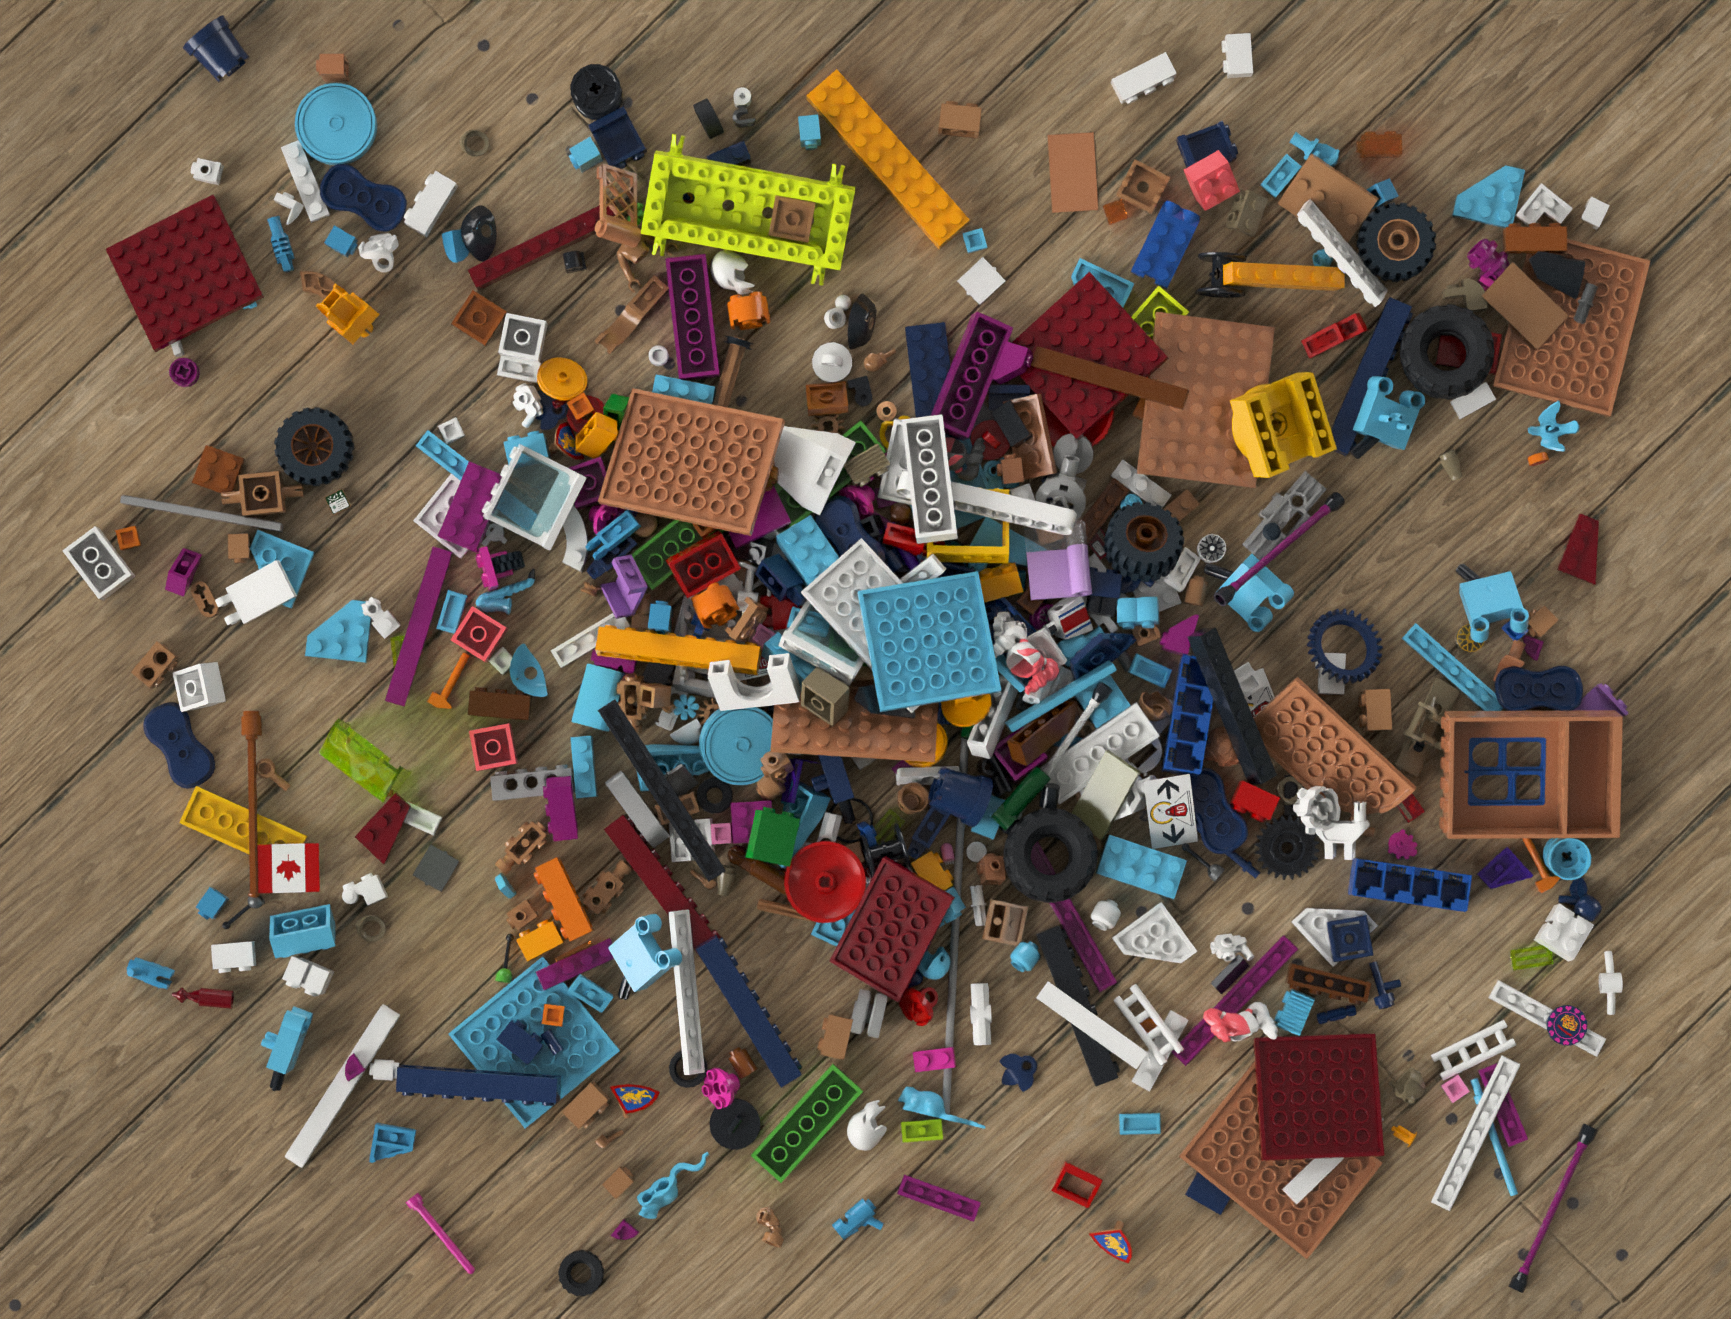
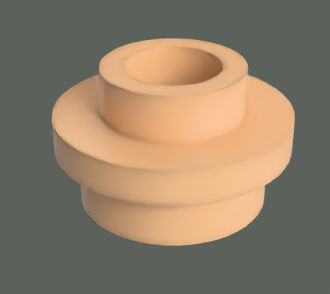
(886, 404)

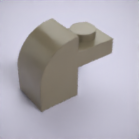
(1471, 293)

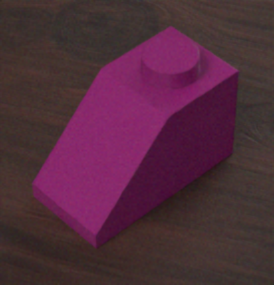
(1012, 362)
(182, 572)

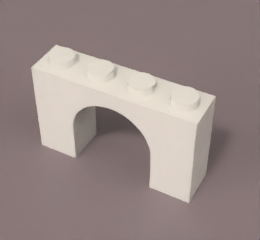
(733, 694)

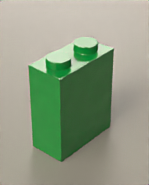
(773, 837)

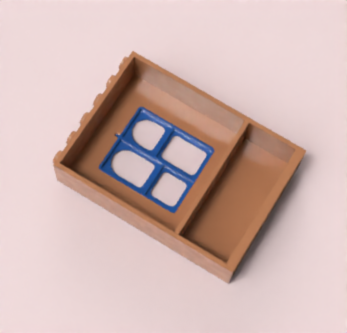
(1576, 774)

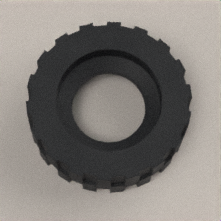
(570, 1261)

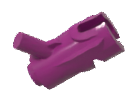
(614, 663)

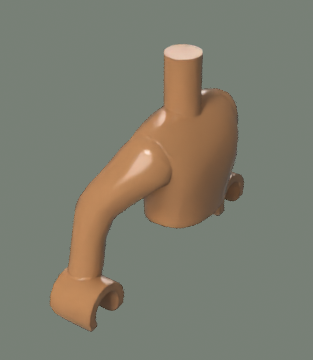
(635, 255)

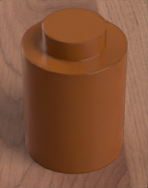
(742, 1062)

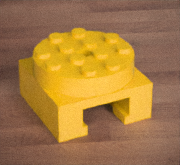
(1297, 429)

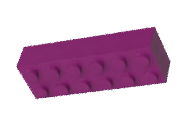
(692, 317)
(971, 374)

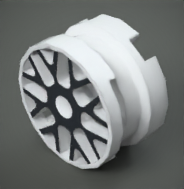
(1211, 548)

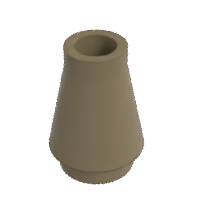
(1451, 464)
(725, 880)

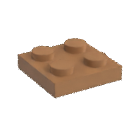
(792, 218)

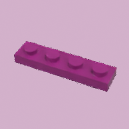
(575, 965)
(1507, 1114)
(939, 1198)

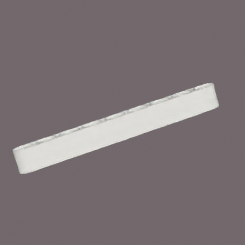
(1004, 507)
(340, 1088)

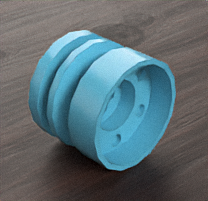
(1575, 865)

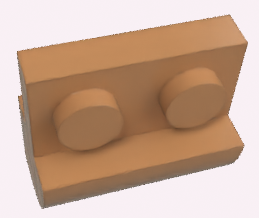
(1005, 922)

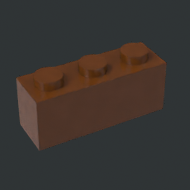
(499, 704)

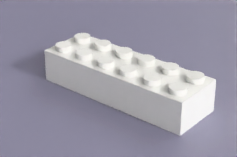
(929, 479)

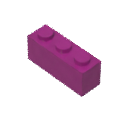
(561, 808)

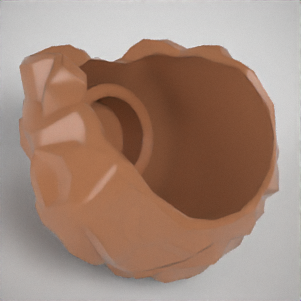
(1220, 748)

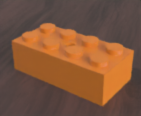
(564, 899)

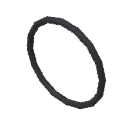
(871, 819)

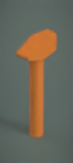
(440, 701)
(1547, 881)

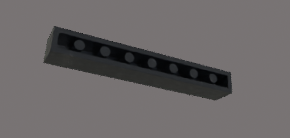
(1232, 705)
(1068, 980)

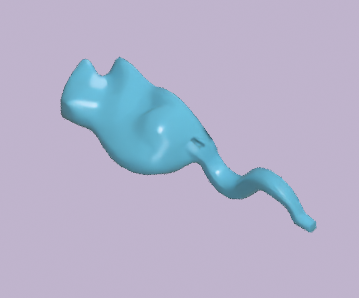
(929, 1104)
(664, 1190)

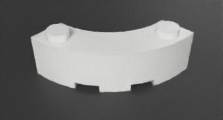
(577, 539)

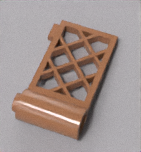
(618, 228)

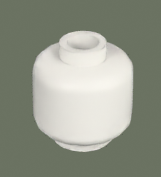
(1105, 914)

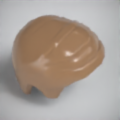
(1155, 706)

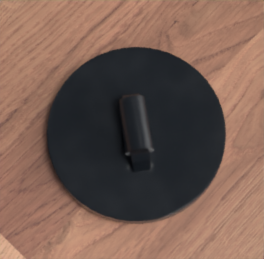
(735, 1125)

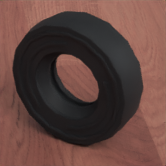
(702, 799)

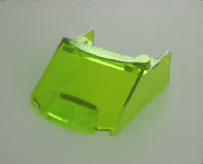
(362, 761)

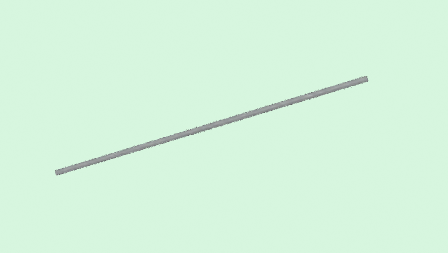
(954, 939)

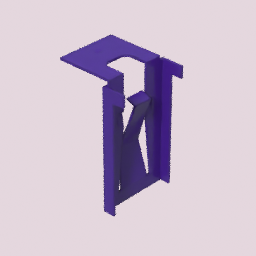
(791, 776)

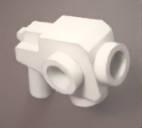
(529, 400)
(1227, 945)

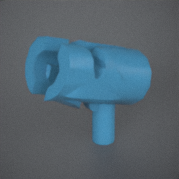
(148, 972)
(859, 1215)

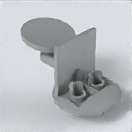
(1064, 487)

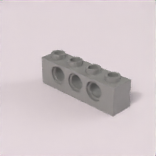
(500, 780)

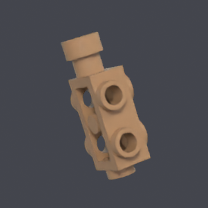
(630, 695)
(525, 842)
(603, 892)

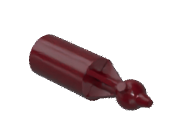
(207, 997)

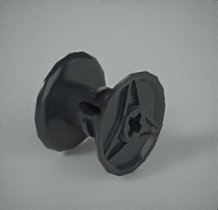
(583, 89)
(1217, 288)
(892, 849)

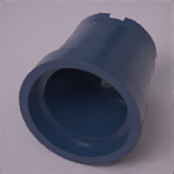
(217, 49)
(961, 795)

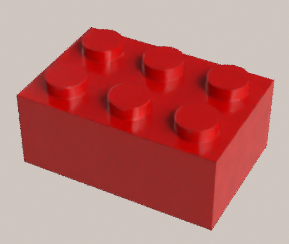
(703, 564)

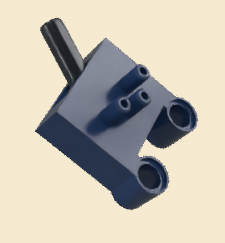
(838, 783)

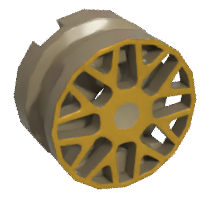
(1465, 641)

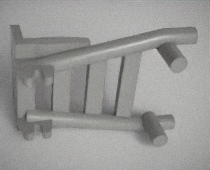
(681, 681)

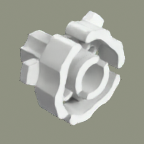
(1314, 808)

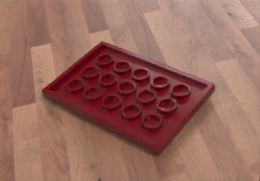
(891, 929)

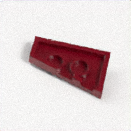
(1581, 550)
(383, 828)

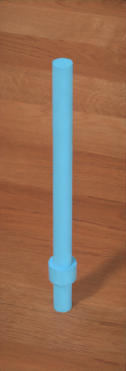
(1496, 1143)

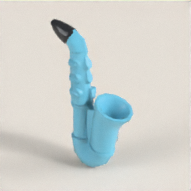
(495, 600)

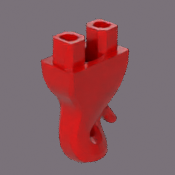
(780, 611)

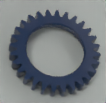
(1335, 618)

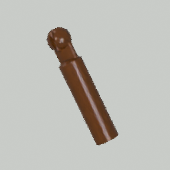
(759, 869)

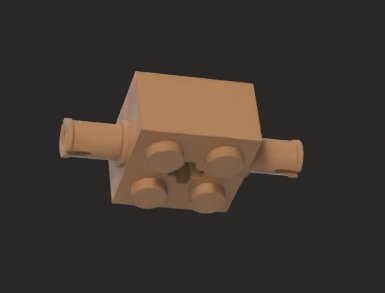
(253, 484)

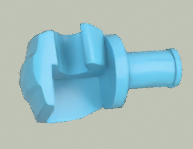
(1320, 150)
(1071, 646)

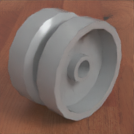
(868, 1013)

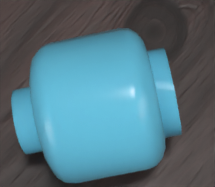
(1025, 956)

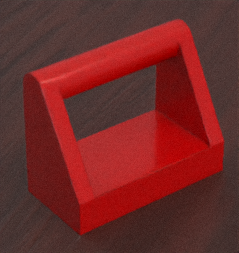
(1082, 1174)

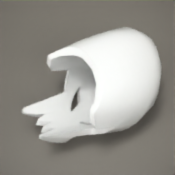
(728, 272)
(863, 1129)

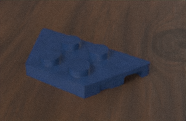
(1098, 651)

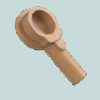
(266, 769)

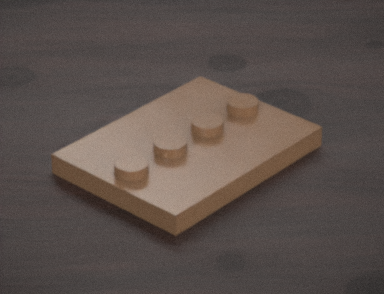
(1332, 192)

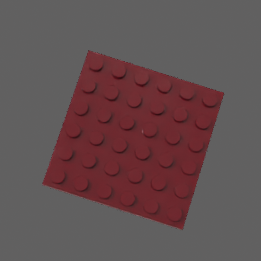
(184, 273)
(1095, 329)
(1318, 1097)

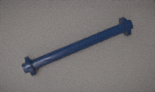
(949, 565)

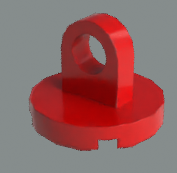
(994, 439)
(917, 1007)

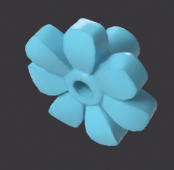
(681, 707)

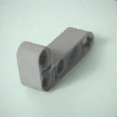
(637, 809)

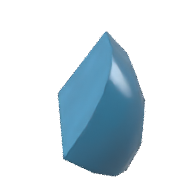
(454, 246)

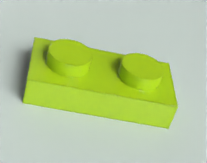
(922, 1130)

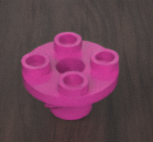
(862, 498)
(603, 515)
(720, 1087)

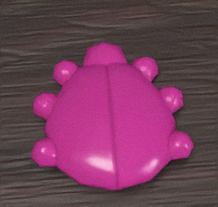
(1402, 845)

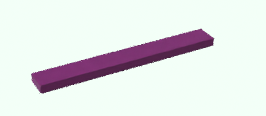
(418, 626)
(1076, 929)
(1238, 996)

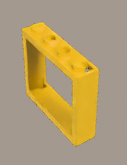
(974, 554)

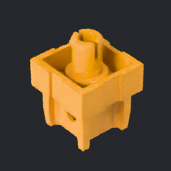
(348, 314)

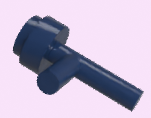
(1384, 999)

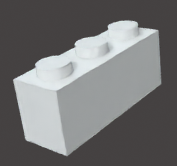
(1144, 79)
(430, 203)

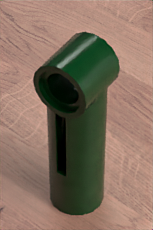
(1020, 798)

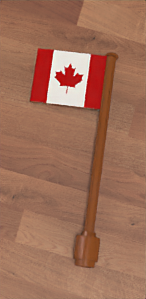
(274, 866)

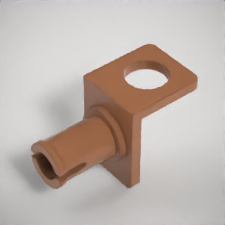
(1512, 659)

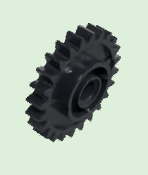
(1271, 848)

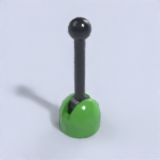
(504, 974)

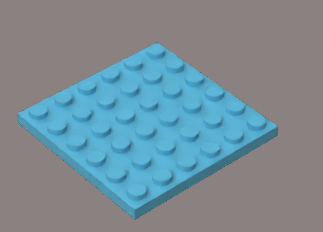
(929, 641)
(581, 1036)

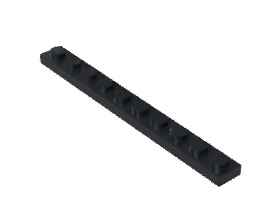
(661, 790)

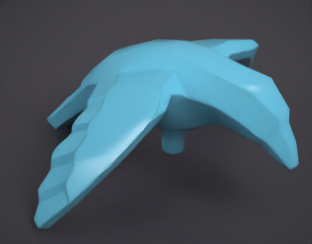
(1551, 430)

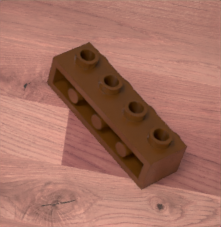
(1043, 732)
(1322, 981)

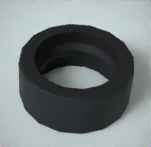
(708, 118)
(682, 1082)

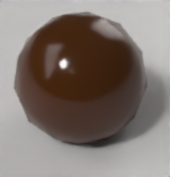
(901, 513)

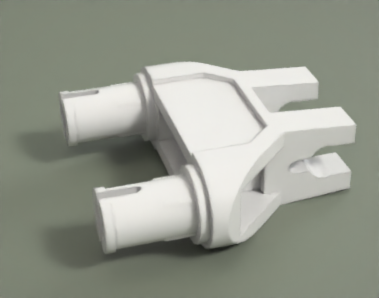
(1345, 832)

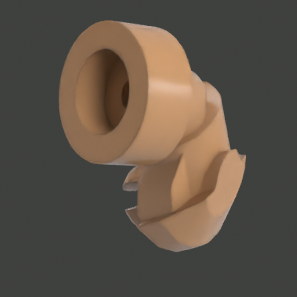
(768, 1219)

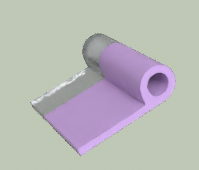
(1058, 563)

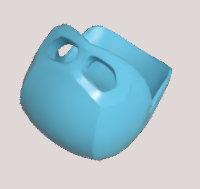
(935, 965)

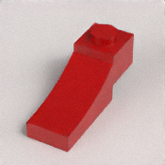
(1334, 335)
(905, 539)

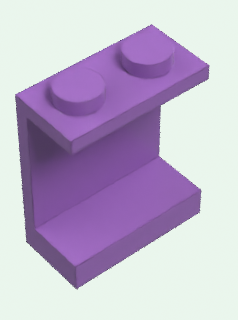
(628, 589)
(1602, 699)

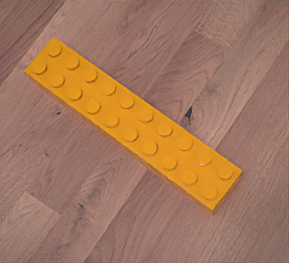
(888, 159)

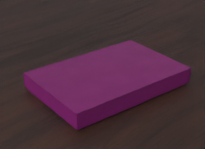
(769, 519)

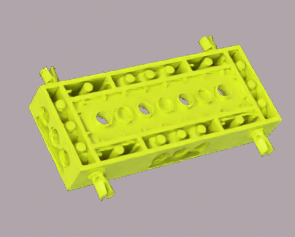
(744, 226)

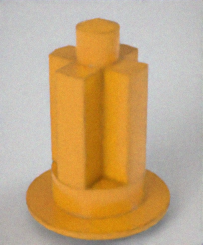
(1404, 1135)

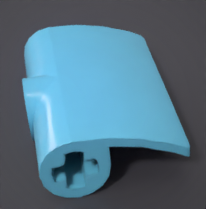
(596, 691)

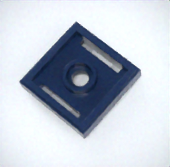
(1361, 938)

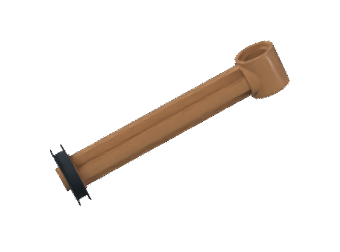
(730, 370)

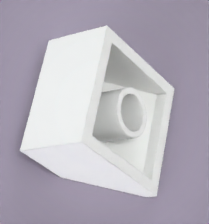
(199, 686)

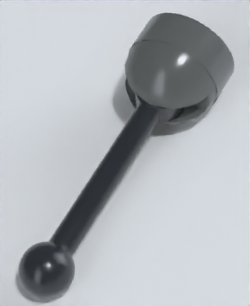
(1214, 871)
(252, 903)

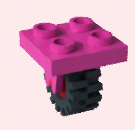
(497, 565)

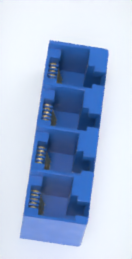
(1188, 721)
(1409, 885)

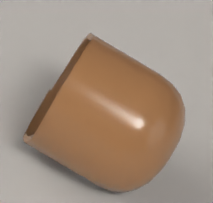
(912, 798)

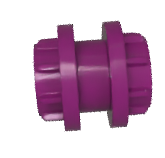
(1488, 259)

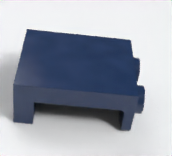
(618, 138)
(1206, 142)

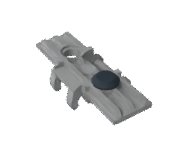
(1279, 512)

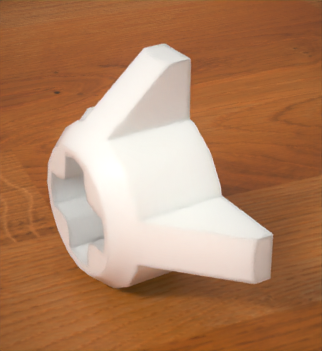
(496, 535)

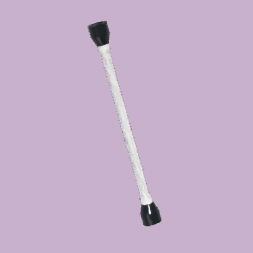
(1099, 695)

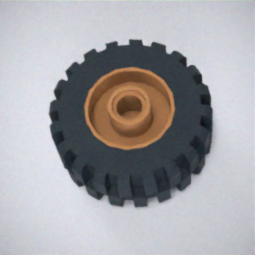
(1396, 242)

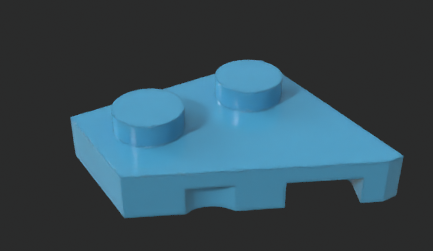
(390, 1141)

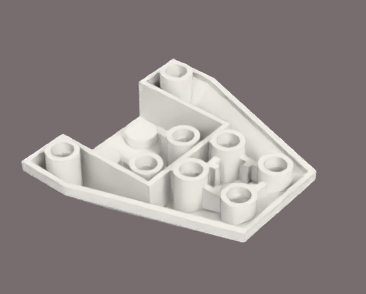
(811, 464)

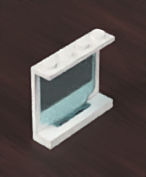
(533, 496)
(820, 645)

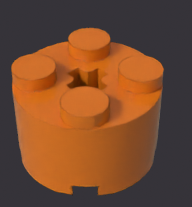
(748, 311)
(715, 605)

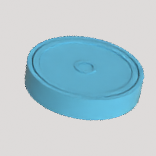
(335, 124)
(735, 743)

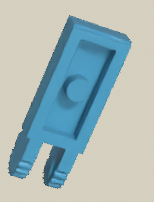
(613, 534)

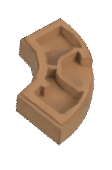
(316, 283)

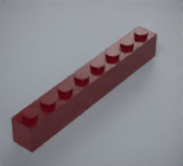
(536, 248)
(657, 877)

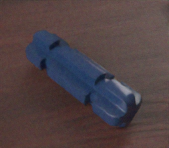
(1336, 1014)

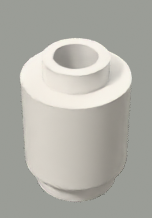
(384, 1069)

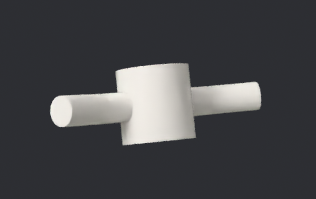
(741, 596)
(1610, 982)

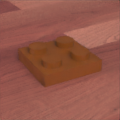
(479, 318)
(827, 398)
(218, 470)

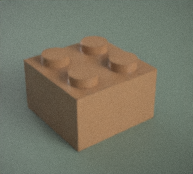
(959, 120)
(1375, 710)
(586, 1104)

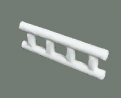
(1148, 1037)
(1485, 1052)

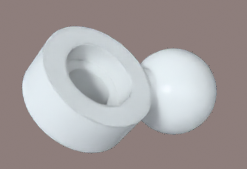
(842, 304)

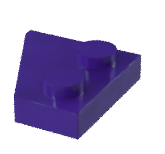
(1503, 870)

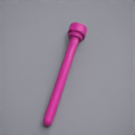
(416, 1203)

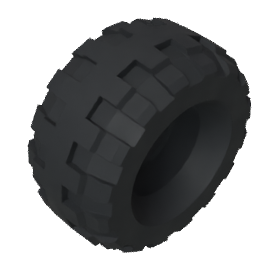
(1453, 322)
(1059, 825)

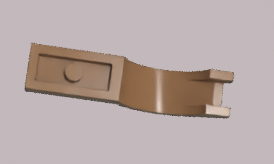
(632, 314)

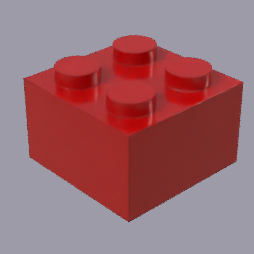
(1254, 800)

